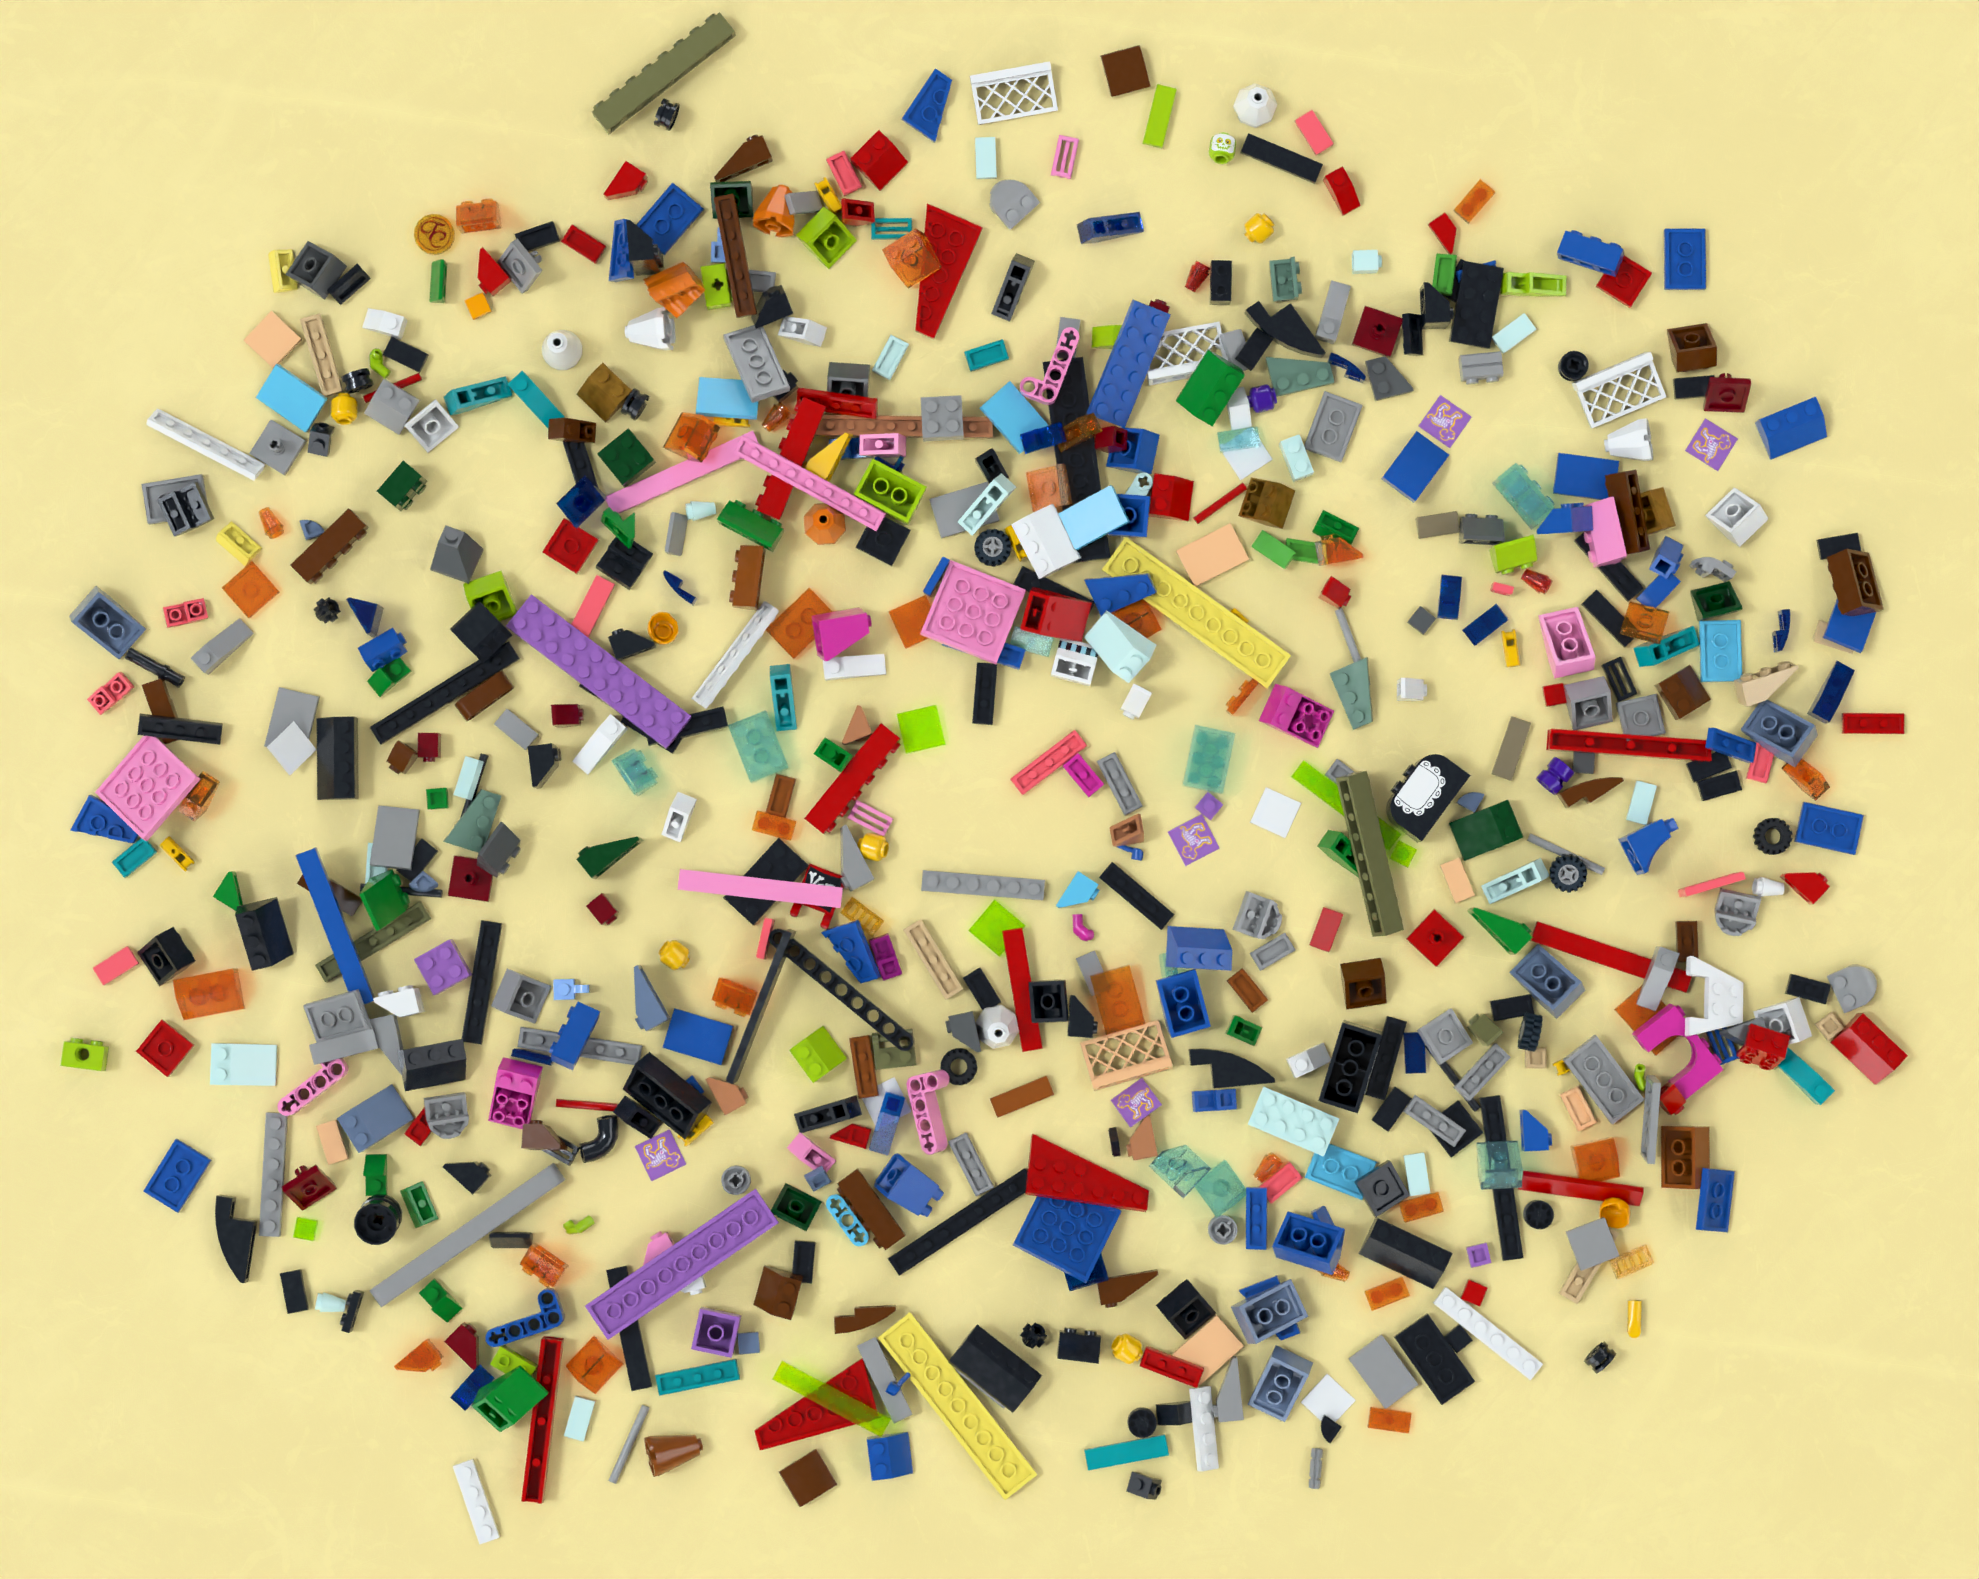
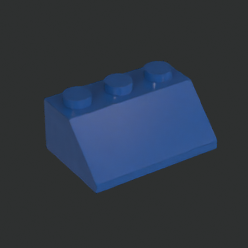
(1792, 428)
(1198, 948)
(1309, 1243)

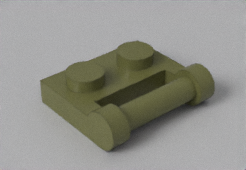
(892, 1056)

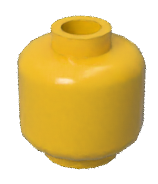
(1259, 228)
(344, 409)
(873, 847)
(674, 955)
(1127, 1348)

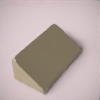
(1437, 524)

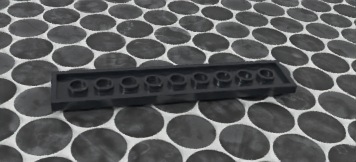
(1081, 459)

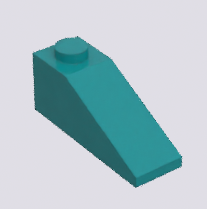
(476, 395)
(534, 398)
(1671, 645)
(783, 697)
(1805, 1078)

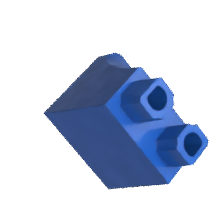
(1644, 842)
(907, 1186)

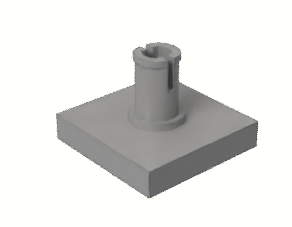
(520, 265)
(277, 447)

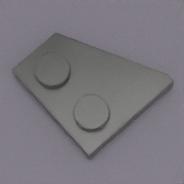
(1386, 379)

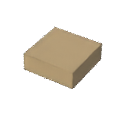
(1829, 1026)
(1535, 1059)

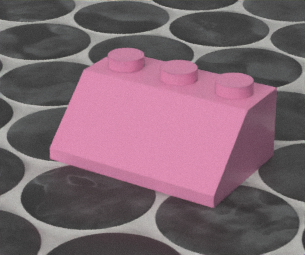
(1606, 539)

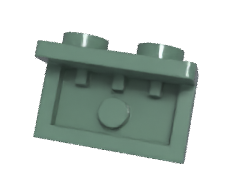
(1284, 279)

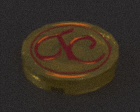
(434, 234)

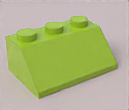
(890, 491)

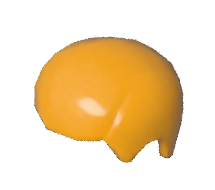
(662, 628)
(1616, 1212)

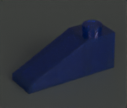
(1109, 227)
(1831, 693)
(887, 1123)

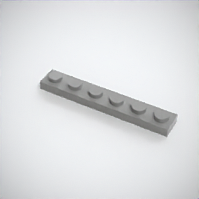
(983, 885)
(273, 1174)

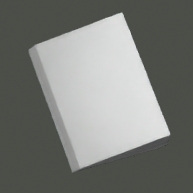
(431, 426)

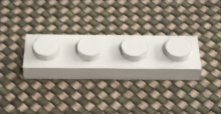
(1204, 1428)
(476, 1501)

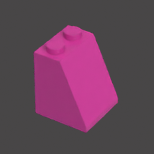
(839, 630)

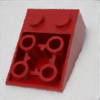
(1055, 615)

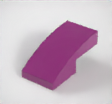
(885, 956)

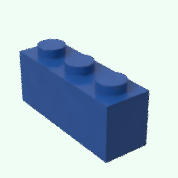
(1590, 253)
(574, 1035)

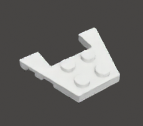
(1721, 998)

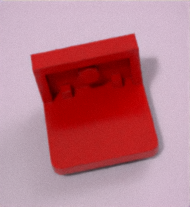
(1763, 1047)

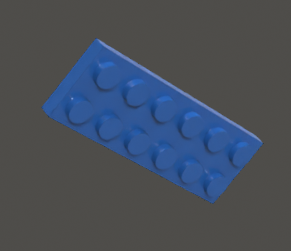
(1128, 363)

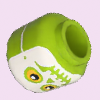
(1222, 148)

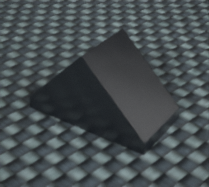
(990, 465)
(1174, 1413)

